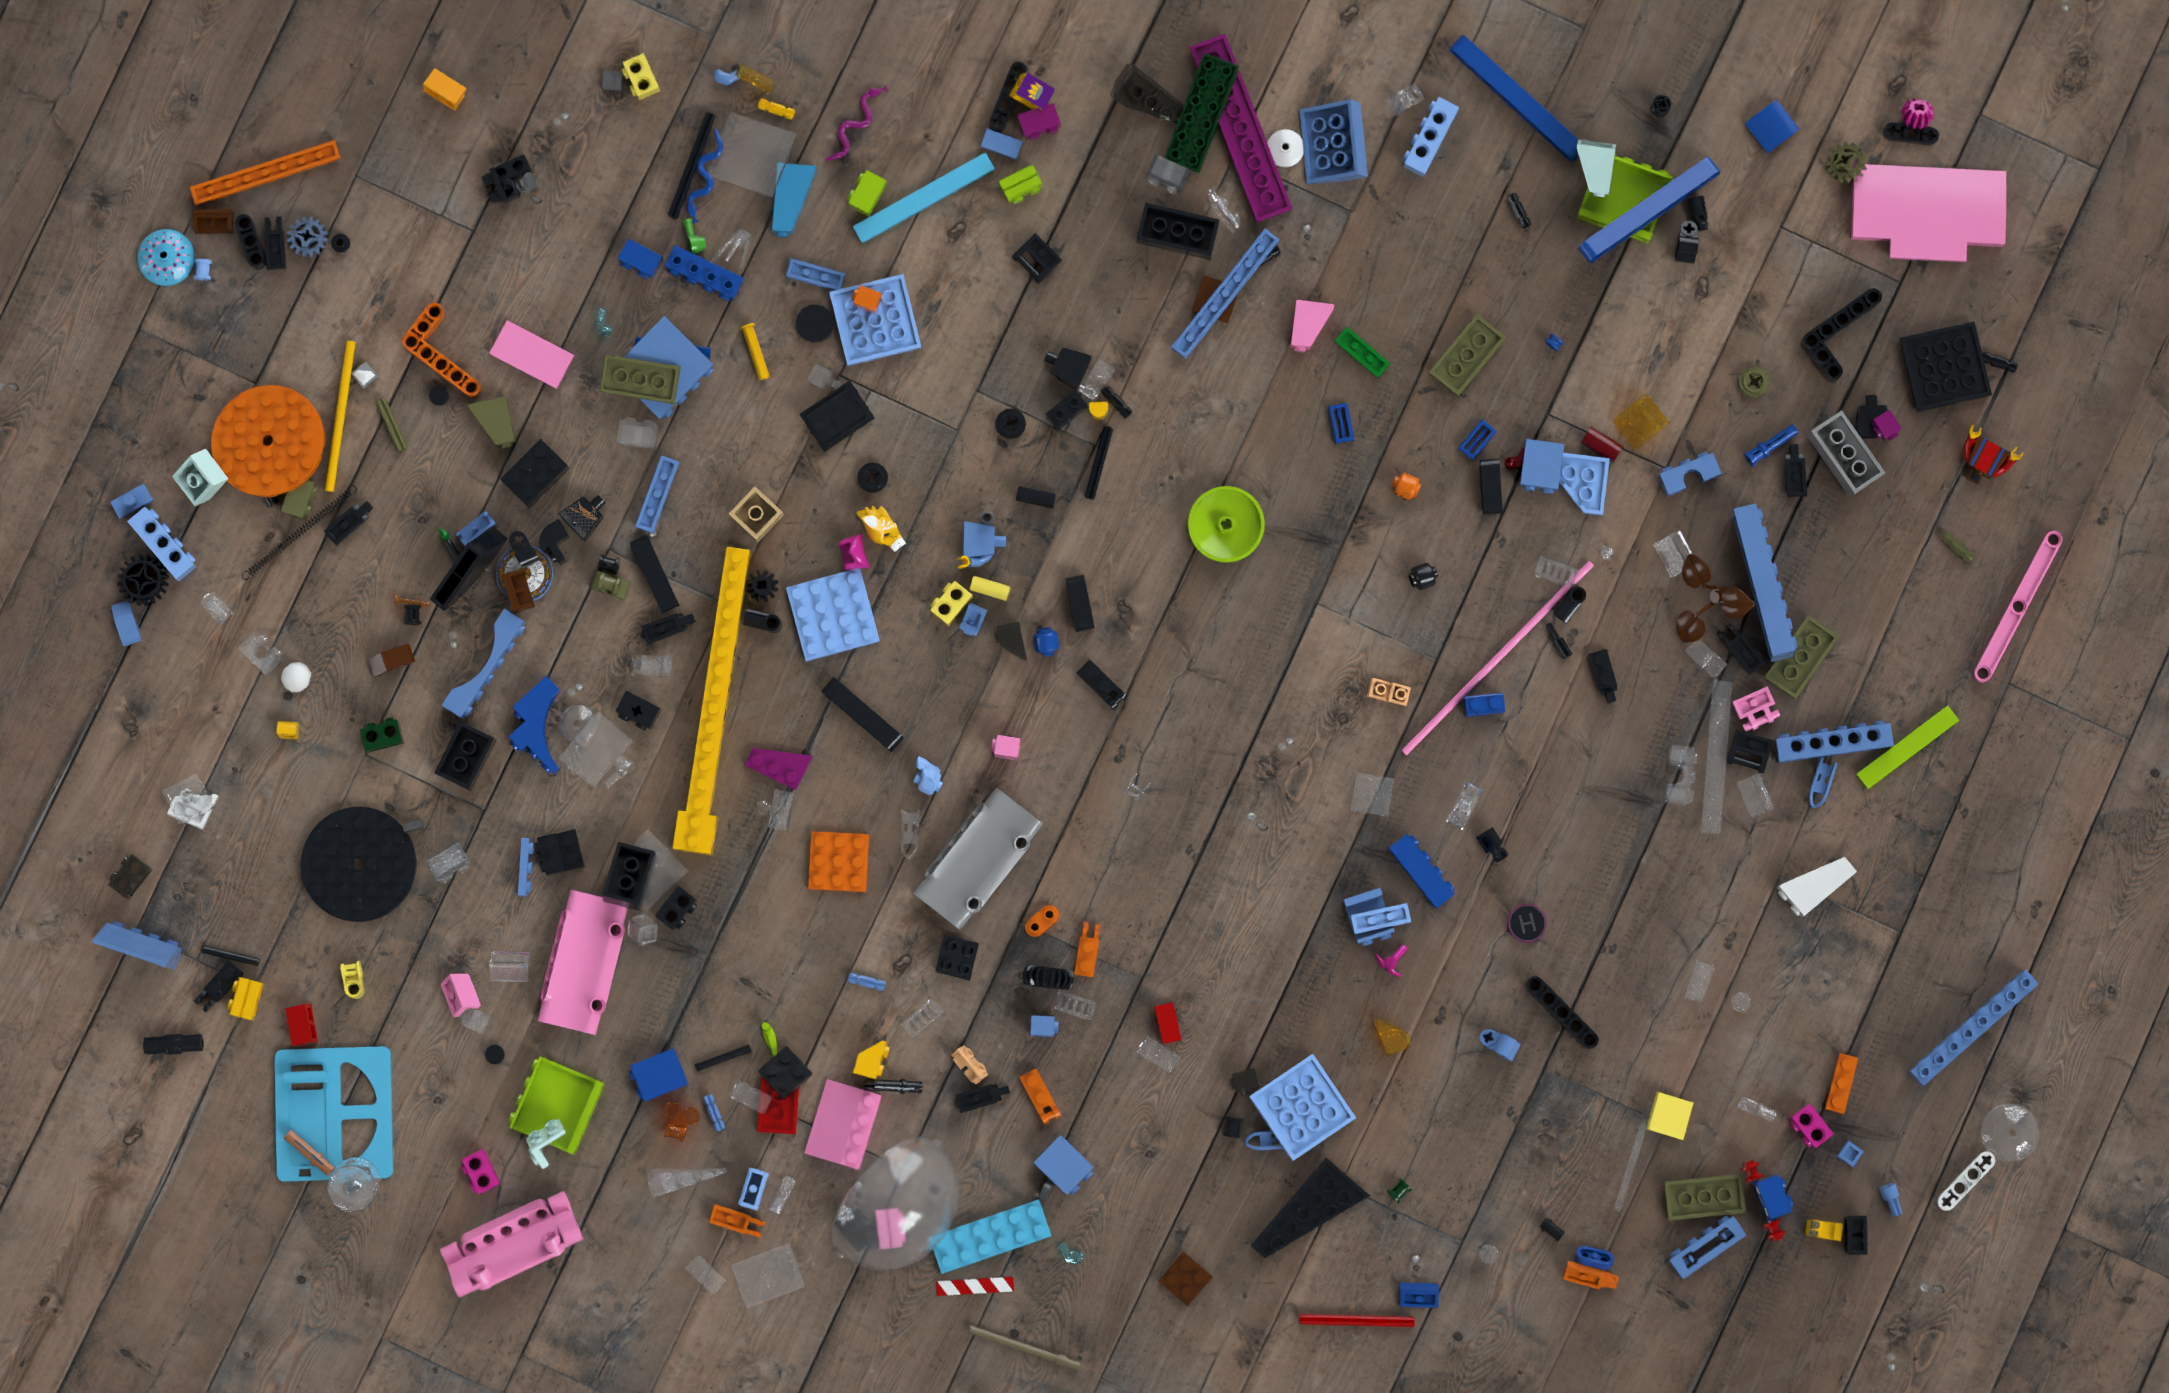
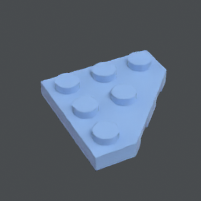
(1585, 481)

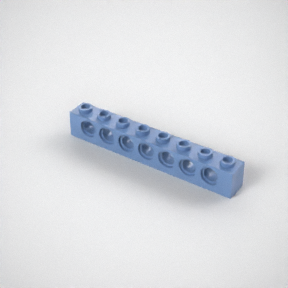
(1973, 1027)

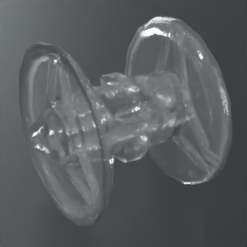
(353, 1184)

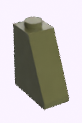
(496, 420)

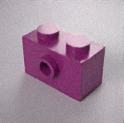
(1039, 121)

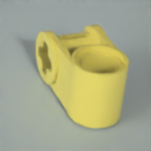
(352, 978)

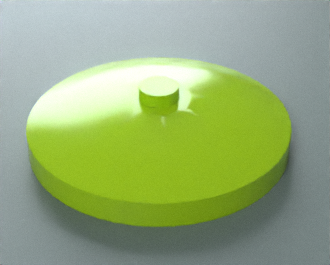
(1226, 524)

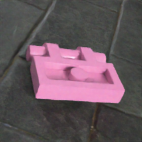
(1754, 703)

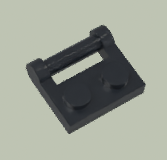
(1041, 254)
(1751, 745)

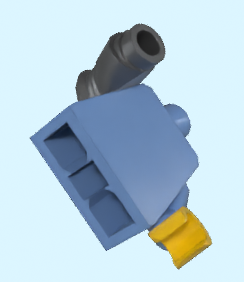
(980, 541)

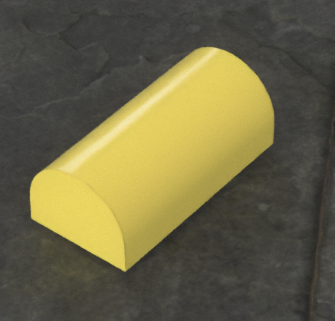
(990, 588)

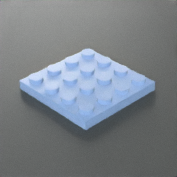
(877, 335)
(832, 614)
(1302, 1107)

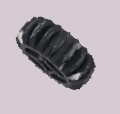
(126, 577)
(1048, 977)

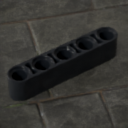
(862, 714)
(1552, 1010)

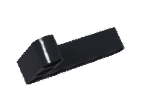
(1835, 328)

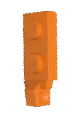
(1589, 1276)

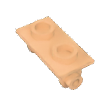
(965, 1057)

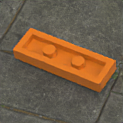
(1841, 1083)

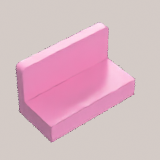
(459, 993)

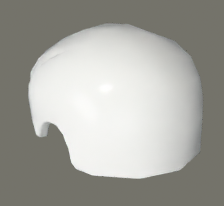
(296, 677)

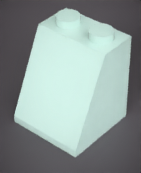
(1597, 164)

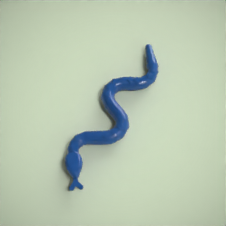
(691, 209)

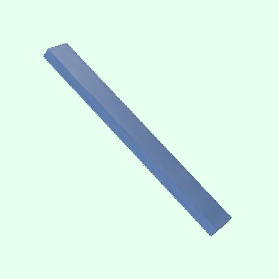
(1225, 293)

